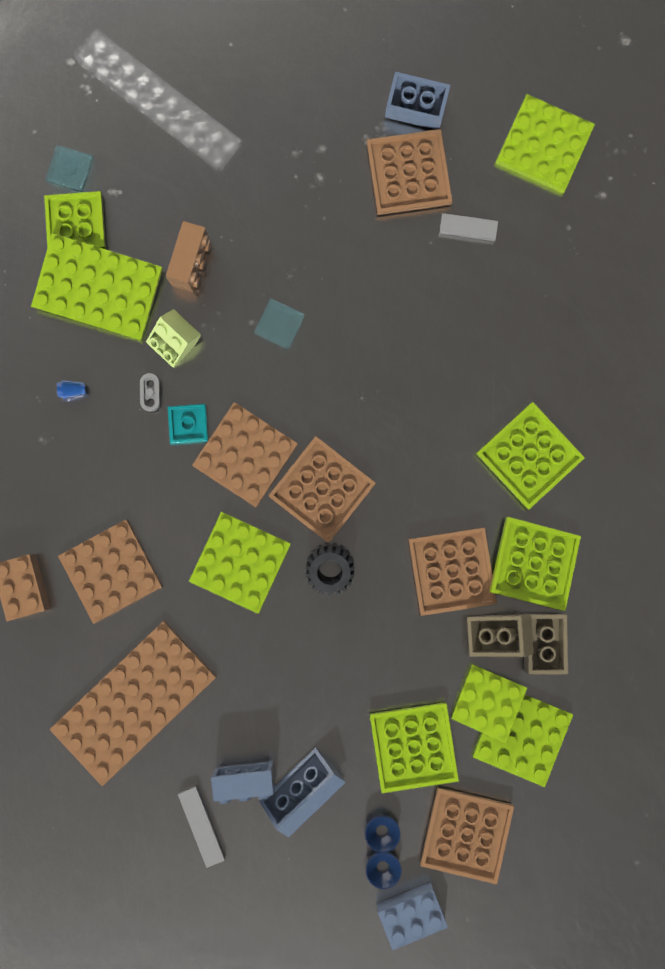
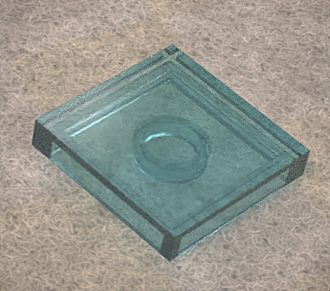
(69, 168)
(279, 324)

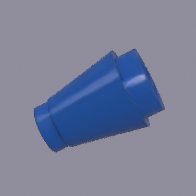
(70, 389)

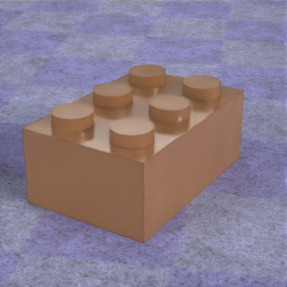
(188, 257)
(22, 587)

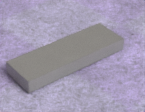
(468, 227)

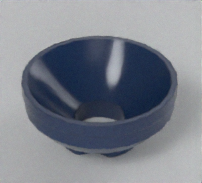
(382, 843)
(384, 879)

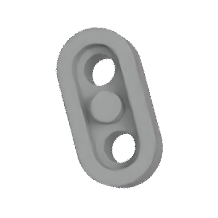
(148, 393)

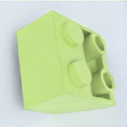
(173, 337)

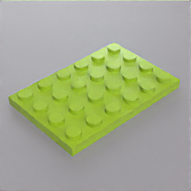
(96, 286)

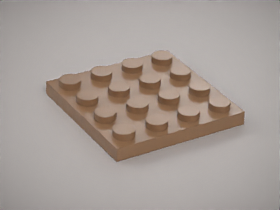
(409, 172)
(245, 454)
(322, 489)
(110, 571)
(452, 571)
(467, 835)

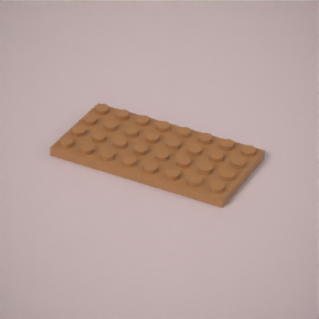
(133, 703)

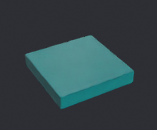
(188, 424)

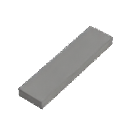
(201, 826)

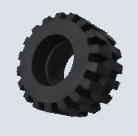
(325, 583)

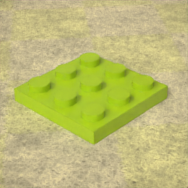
(76, 217)
(489, 703)

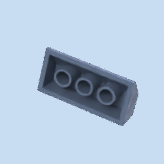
(302, 792)

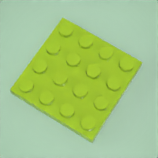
(545, 143)
(530, 455)
(239, 562)
(535, 564)
(531, 744)
(414, 747)

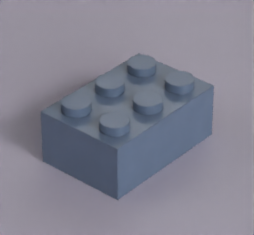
(417, 100)
(243, 782)
(411, 916)

